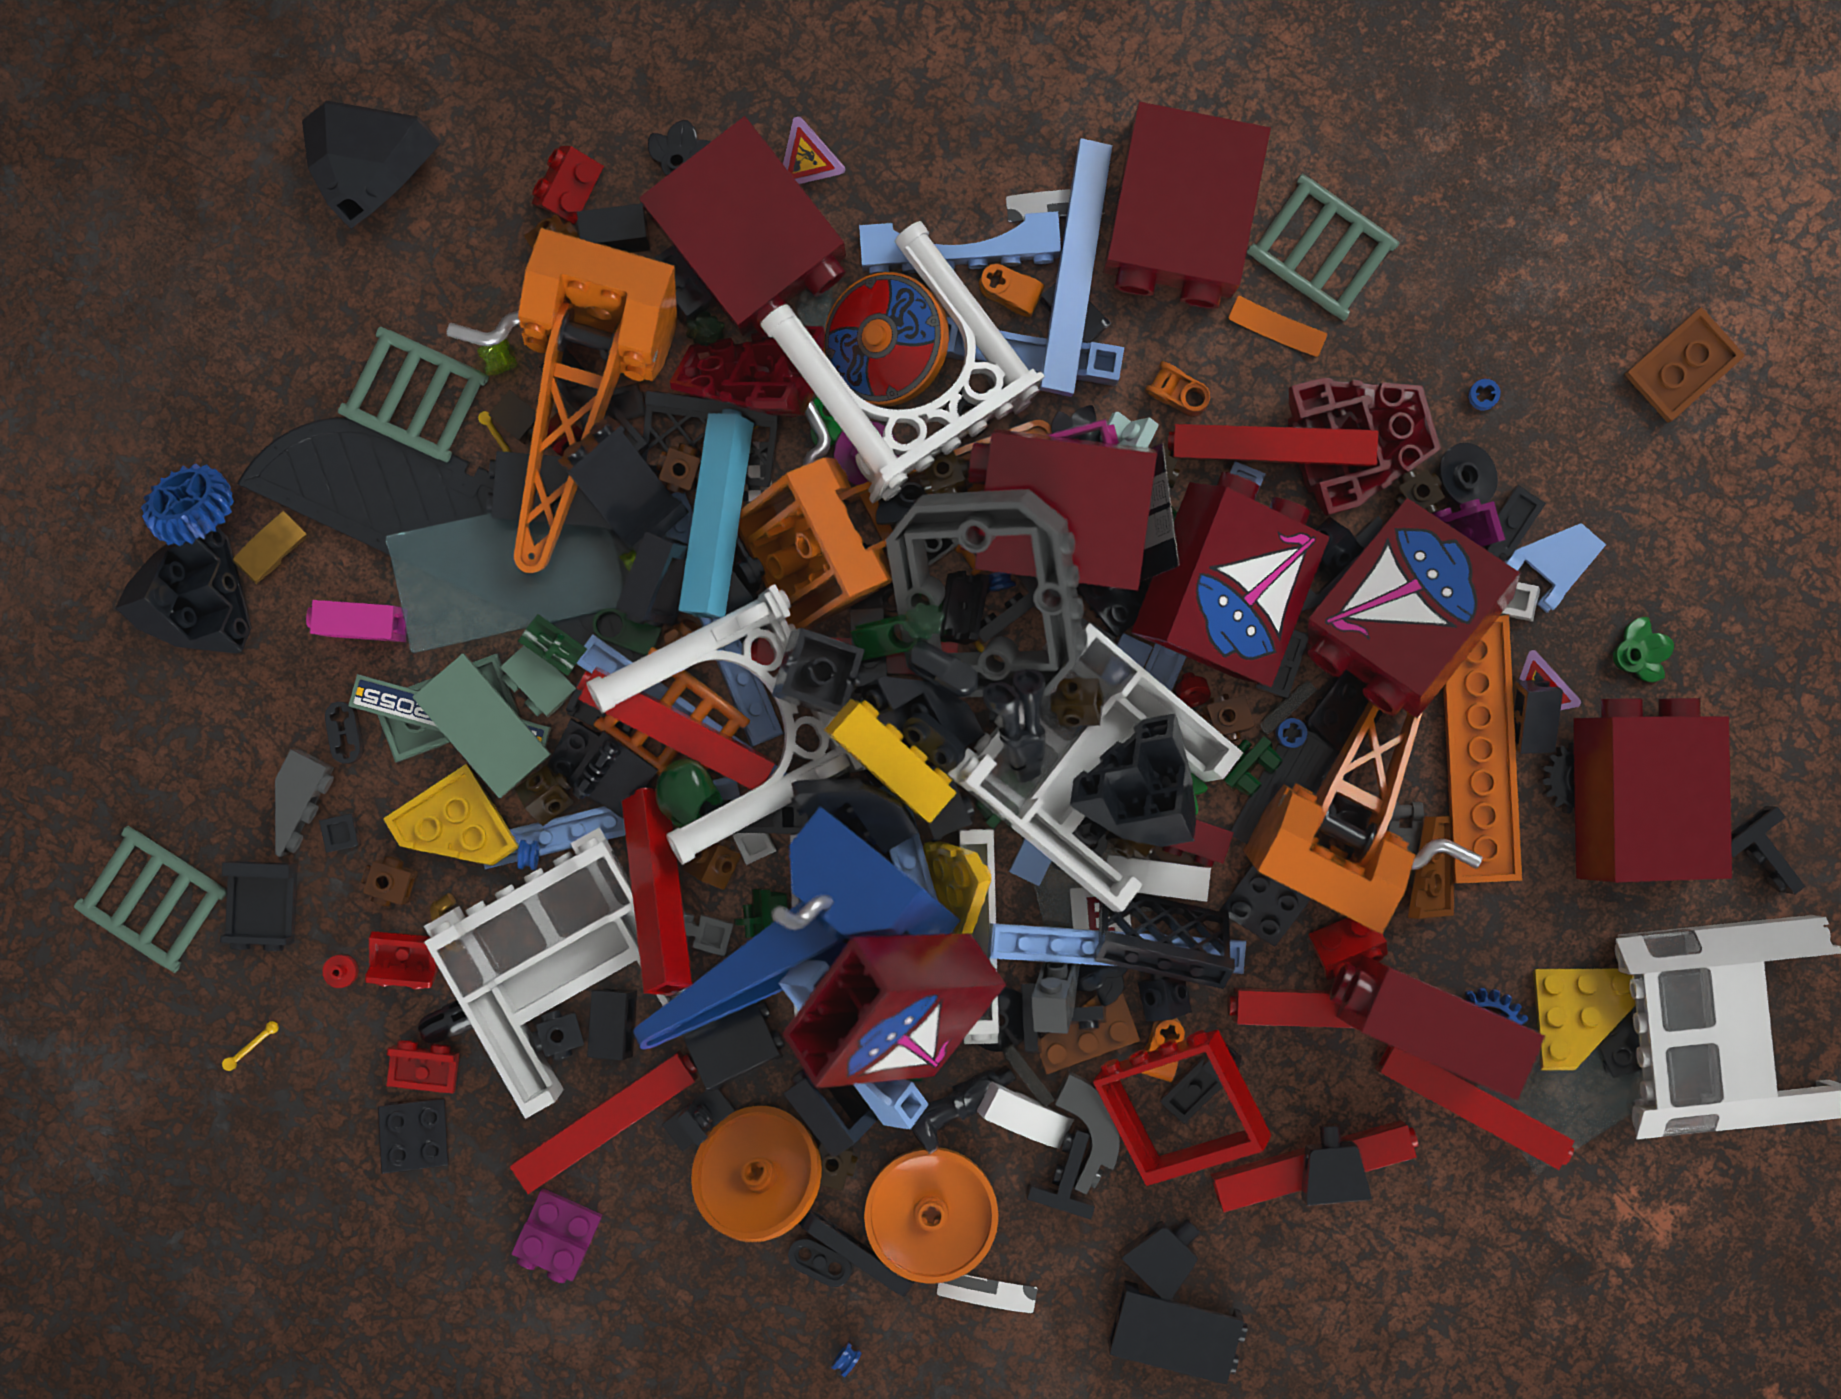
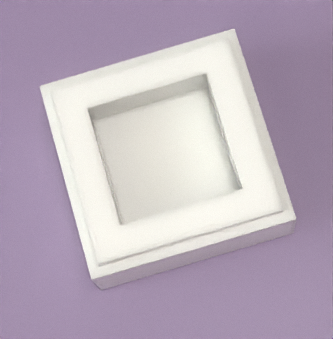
(754, 845)

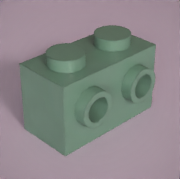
(539, 680)

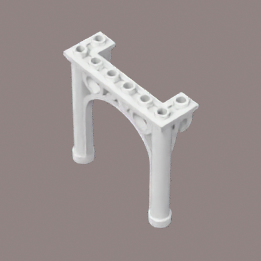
(1005, 371)
(702, 646)

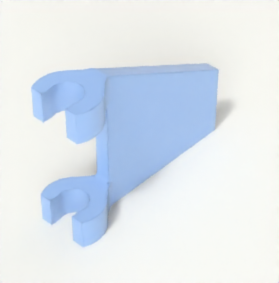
(1559, 560)

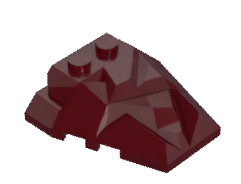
(747, 375)
(1394, 409)

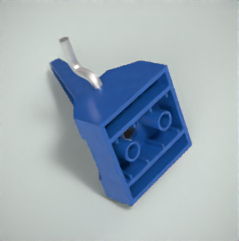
(843, 895)

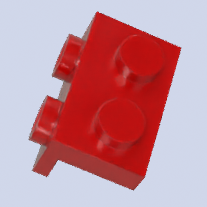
(566, 183)
(1346, 943)
(400, 961)
(422, 1068)

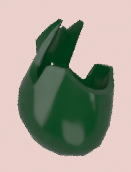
(683, 790)

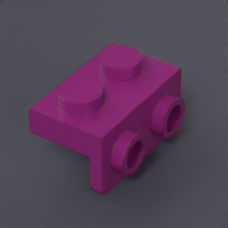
(1475, 521)

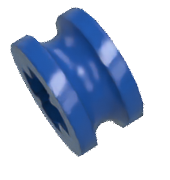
(1486, 404)
(1000, 581)
(1297, 741)
(528, 855)
(846, 1359)

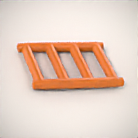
(709, 700)

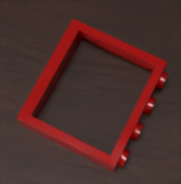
(1197, 1157)

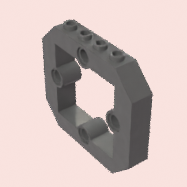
(996, 514)

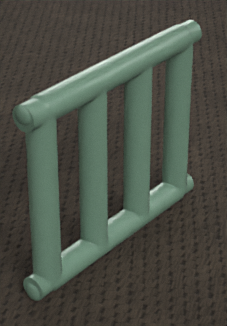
(1332, 205)
(415, 352)
(158, 857)

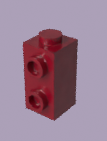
(1209, 844)

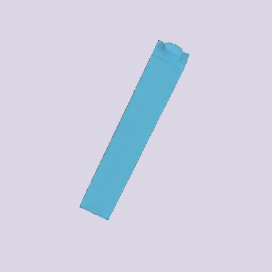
(716, 515)

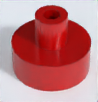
(1193, 690)
(347, 969)

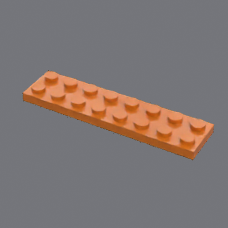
(1484, 760)

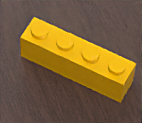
(890, 760)

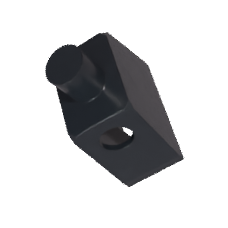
(1333, 1170)
(1163, 1256)

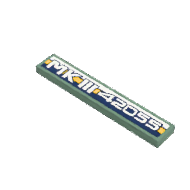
(397, 703)

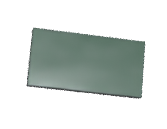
(481, 725)
(411, 740)

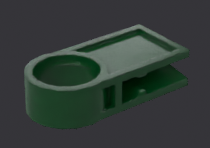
(632, 636)
(879, 638)

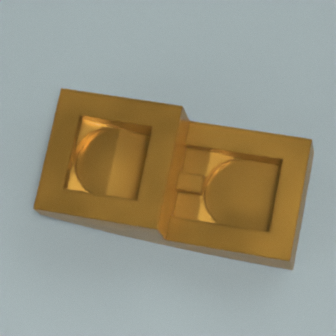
(268, 547)

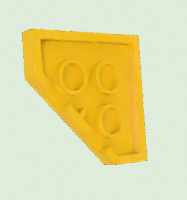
(454, 821)
(958, 881)
(1578, 1012)

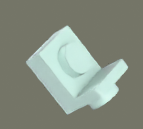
(1133, 433)

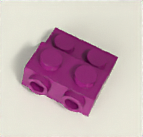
(556, 1236)

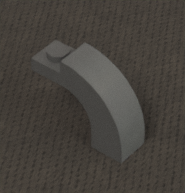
(1084, 1101)

